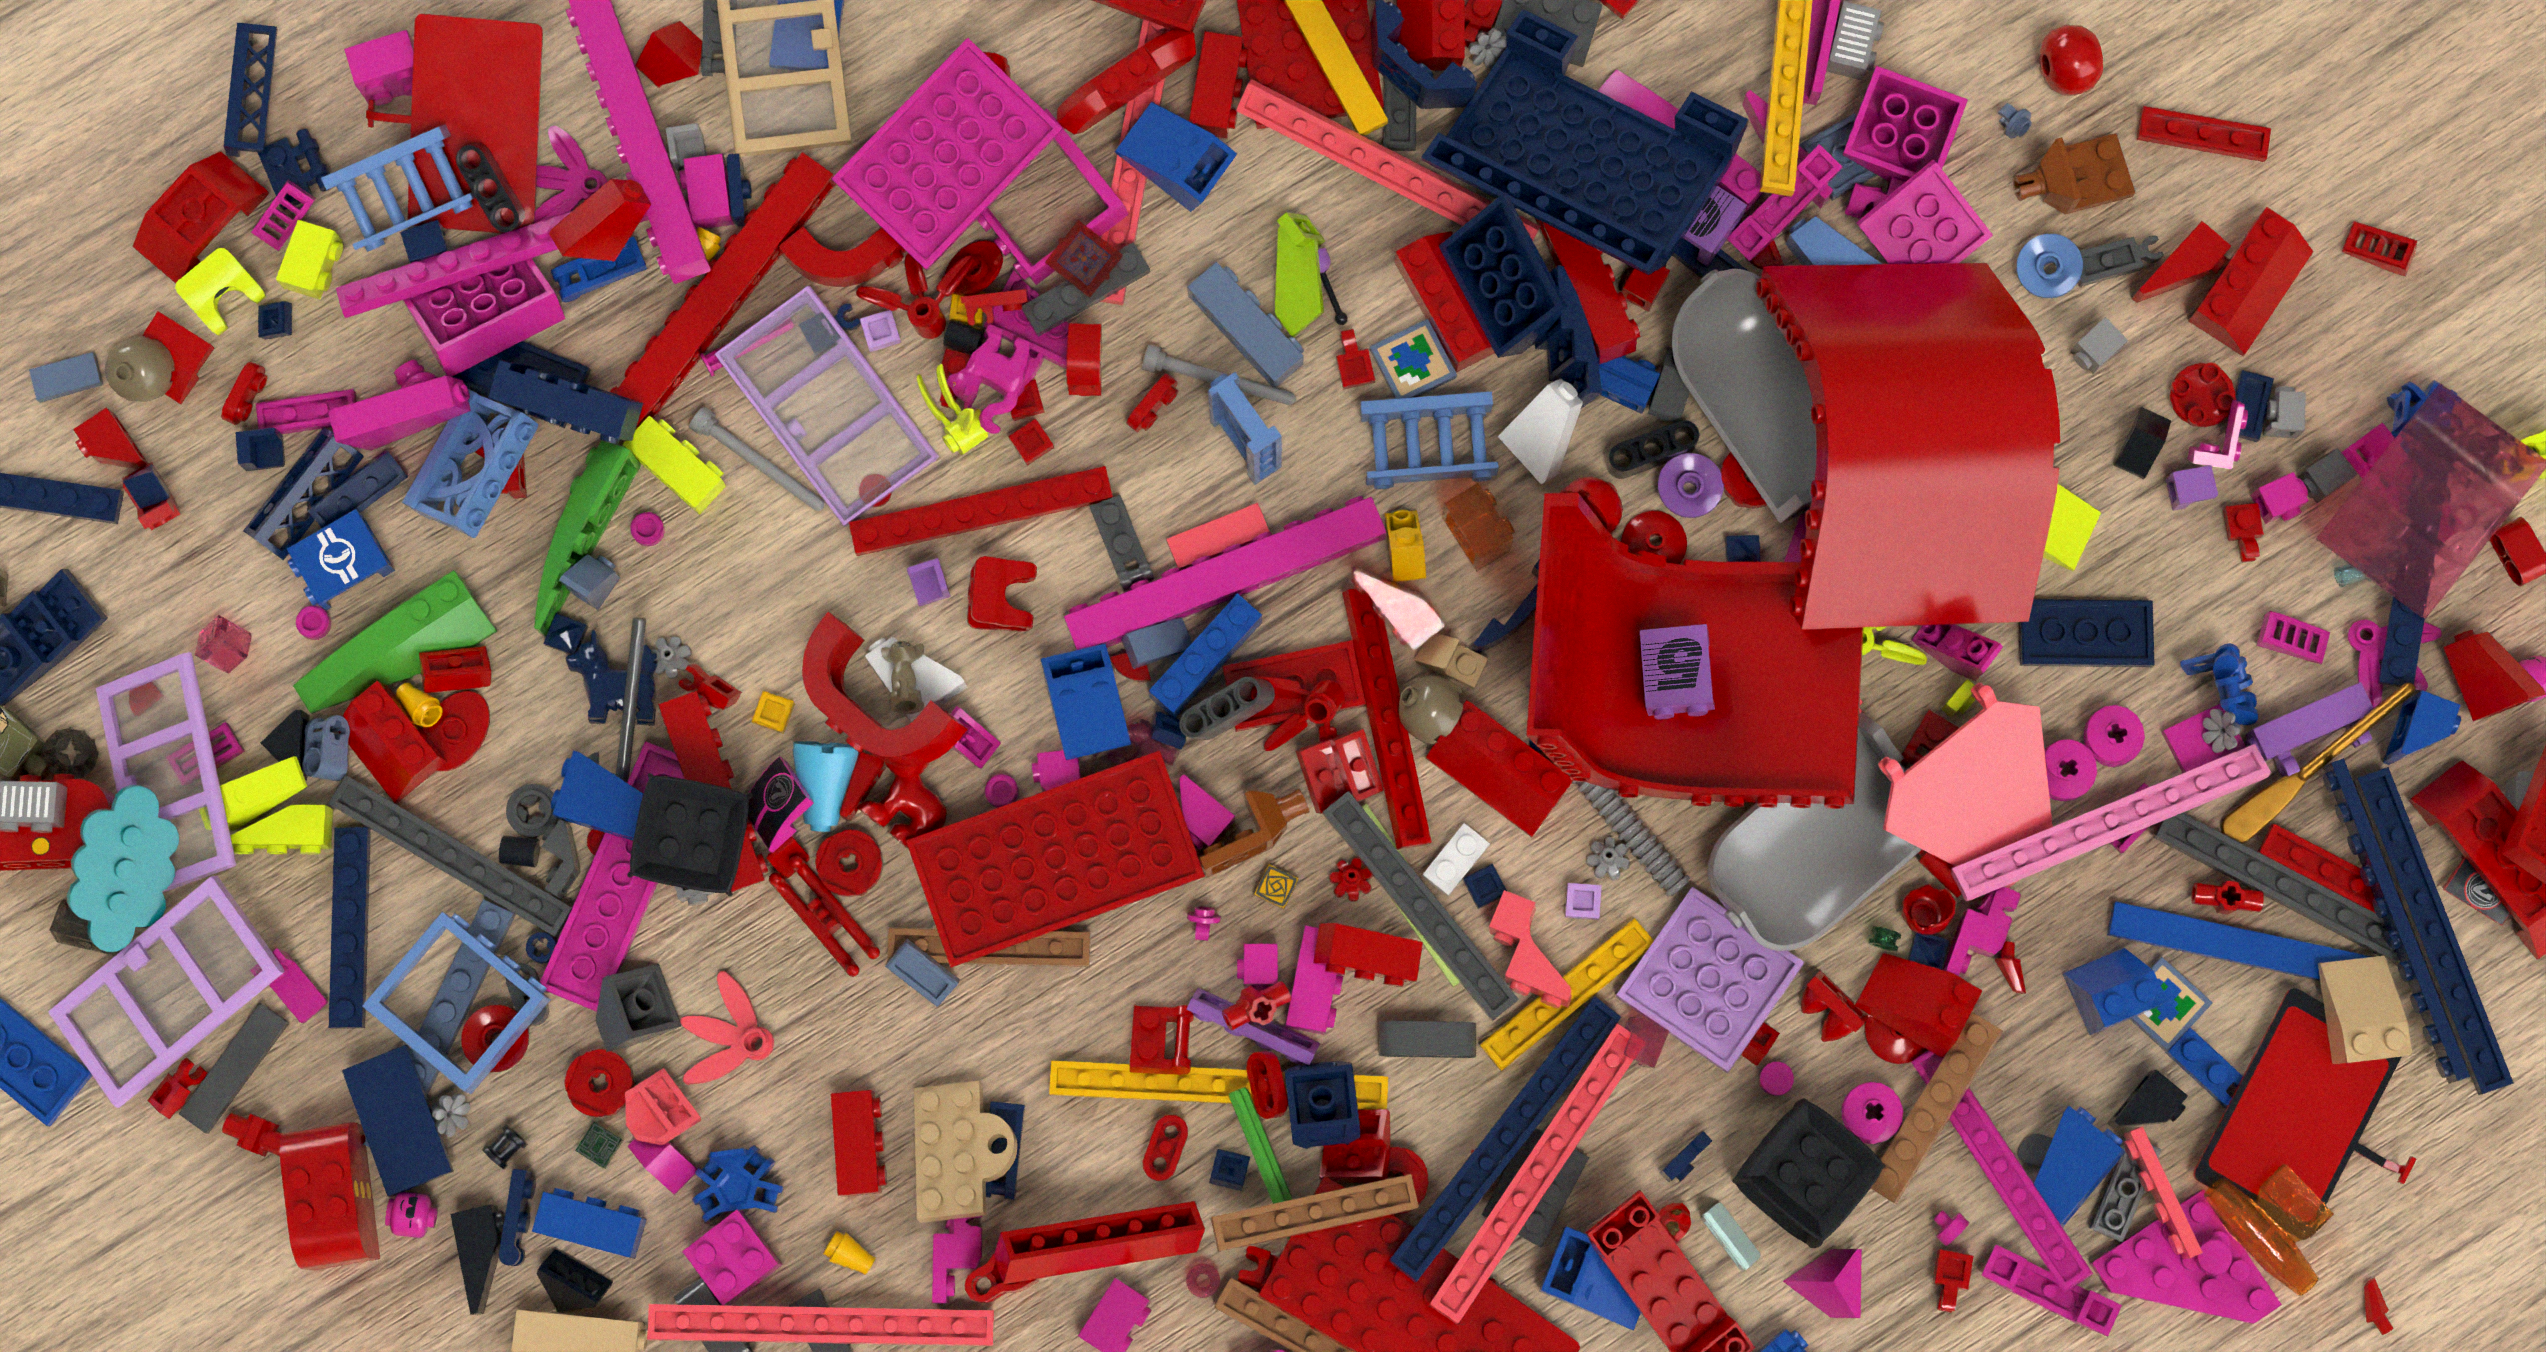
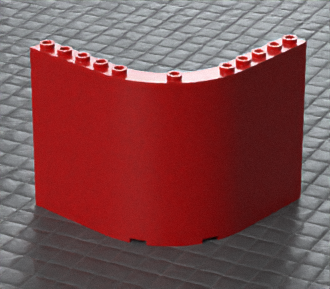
(1925, 443)
(1779, 691)

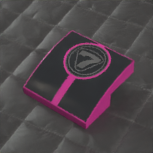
(777, 803)

